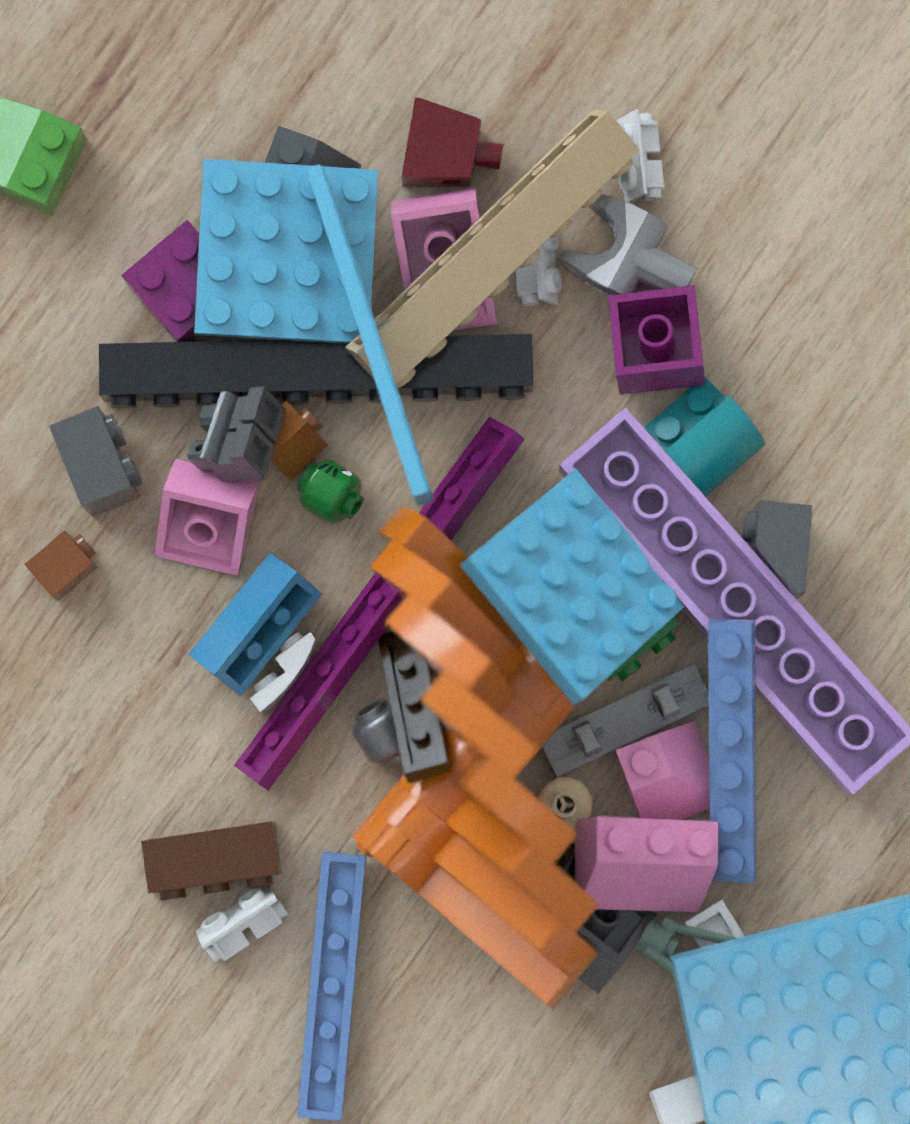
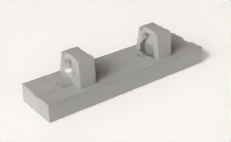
(626, 720)

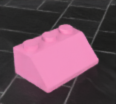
(645, 862)

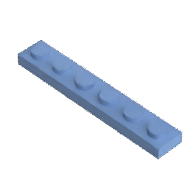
(733, 747)
(331, 986)

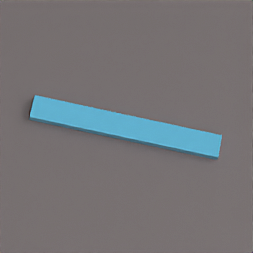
(370, 335)

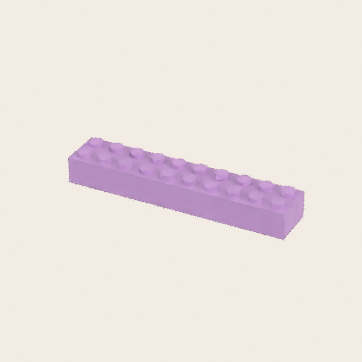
(718, 576)

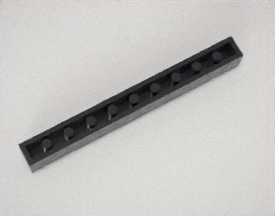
(304, 370)

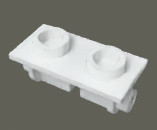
(644, 175)
(541, 278)
(222, 931)

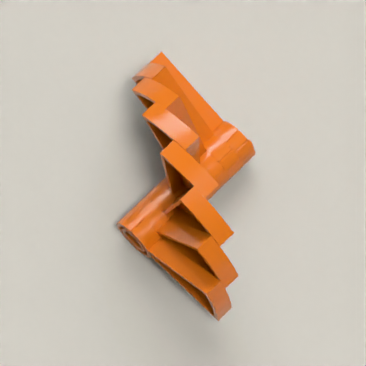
(475, 834)

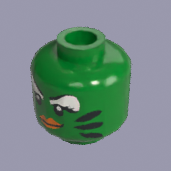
(330, 491)

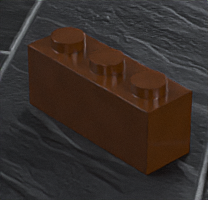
(211, 860)

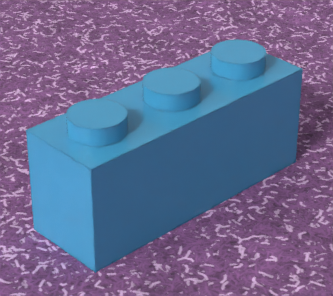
(255, 624)

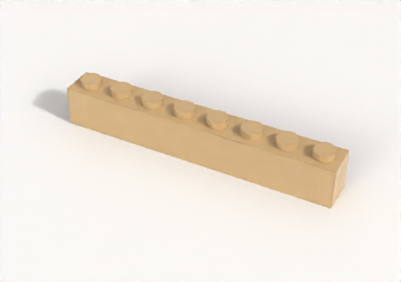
(500, 243)

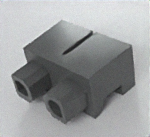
(238, 435)

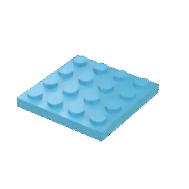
(268, 254)
(573, 586)

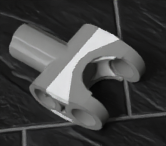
(633, 254)

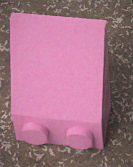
(427, 228)

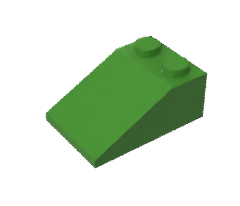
(36, 154)

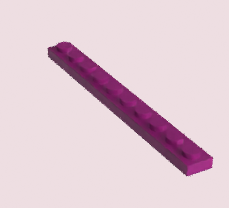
(367, 615)

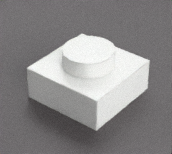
(715, 919)

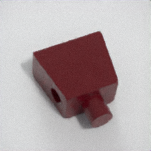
(445, 147)

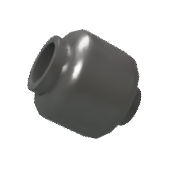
(377, 733)

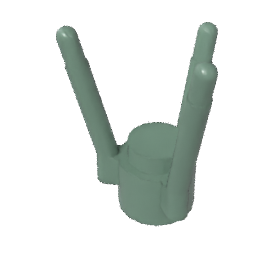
(659, 940)

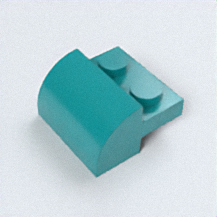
(706, 435)

